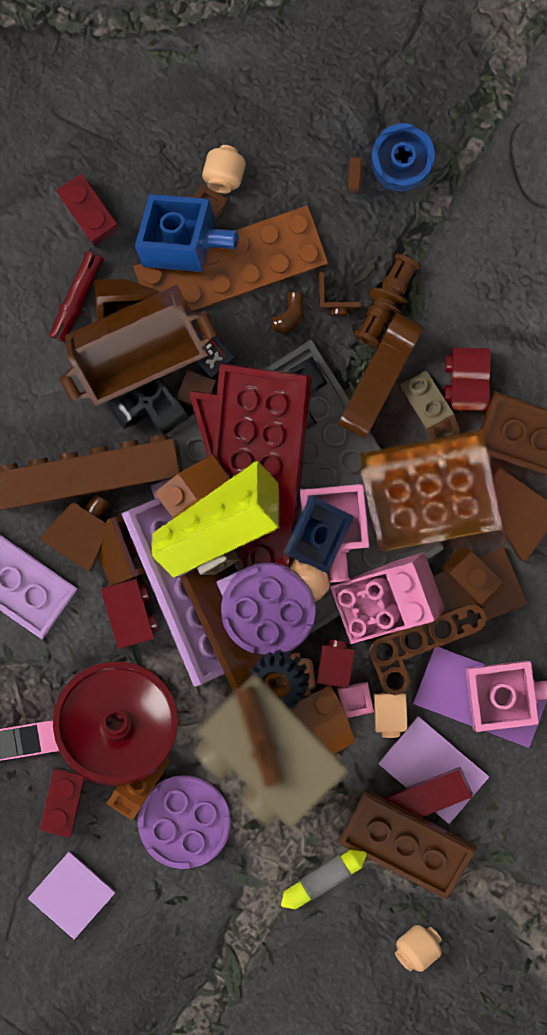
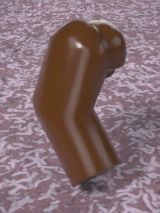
(292, 316)

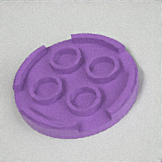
(268, 608)
(184, 822)

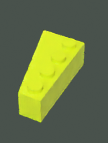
(219, 522)

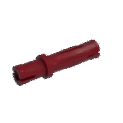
(72, 305)

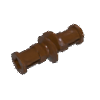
(386, 300)

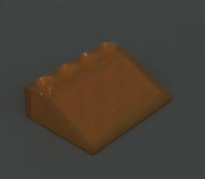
(430, 491)

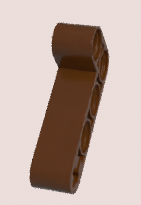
(380, 375)
(428, 642)

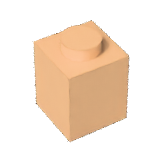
(390, 714)

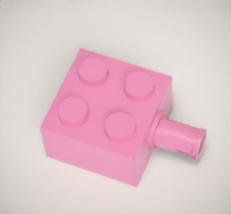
(351, 501)
(503, 695)

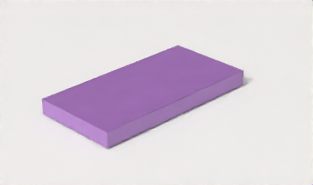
(446, 693)

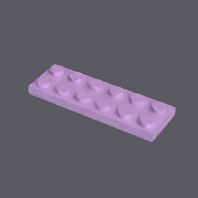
(171, 594)

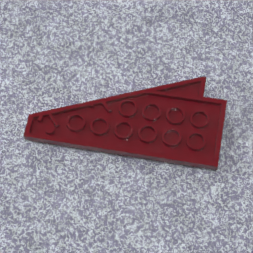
(262, 420)

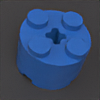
(412, 143)

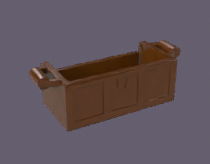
(135, 346)

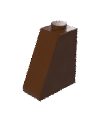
(521, 513)

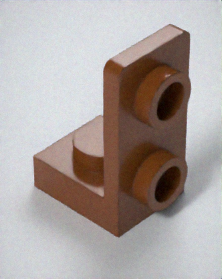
(130, 797)

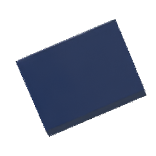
(319, 534)

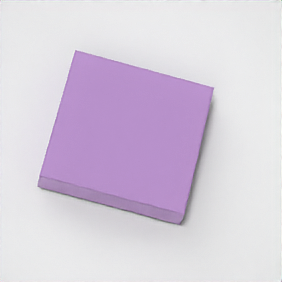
(71, 895)

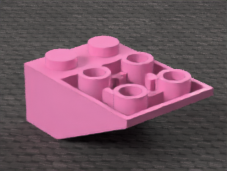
(388, 598)

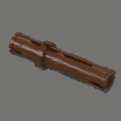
(271, 775)

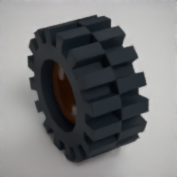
(277, 665)

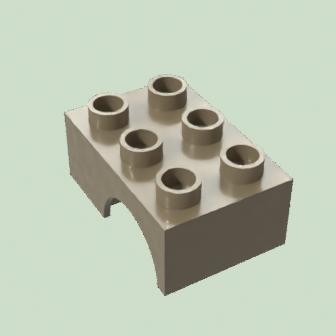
(303, 759)

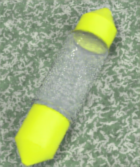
(323, 879)

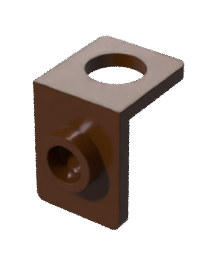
(335, 308)

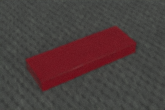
(433, 793)

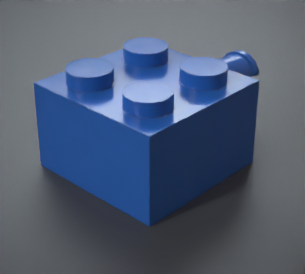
(179, 233)

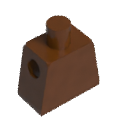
(79, 532)
(473, 576)

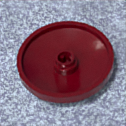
(115, 723)

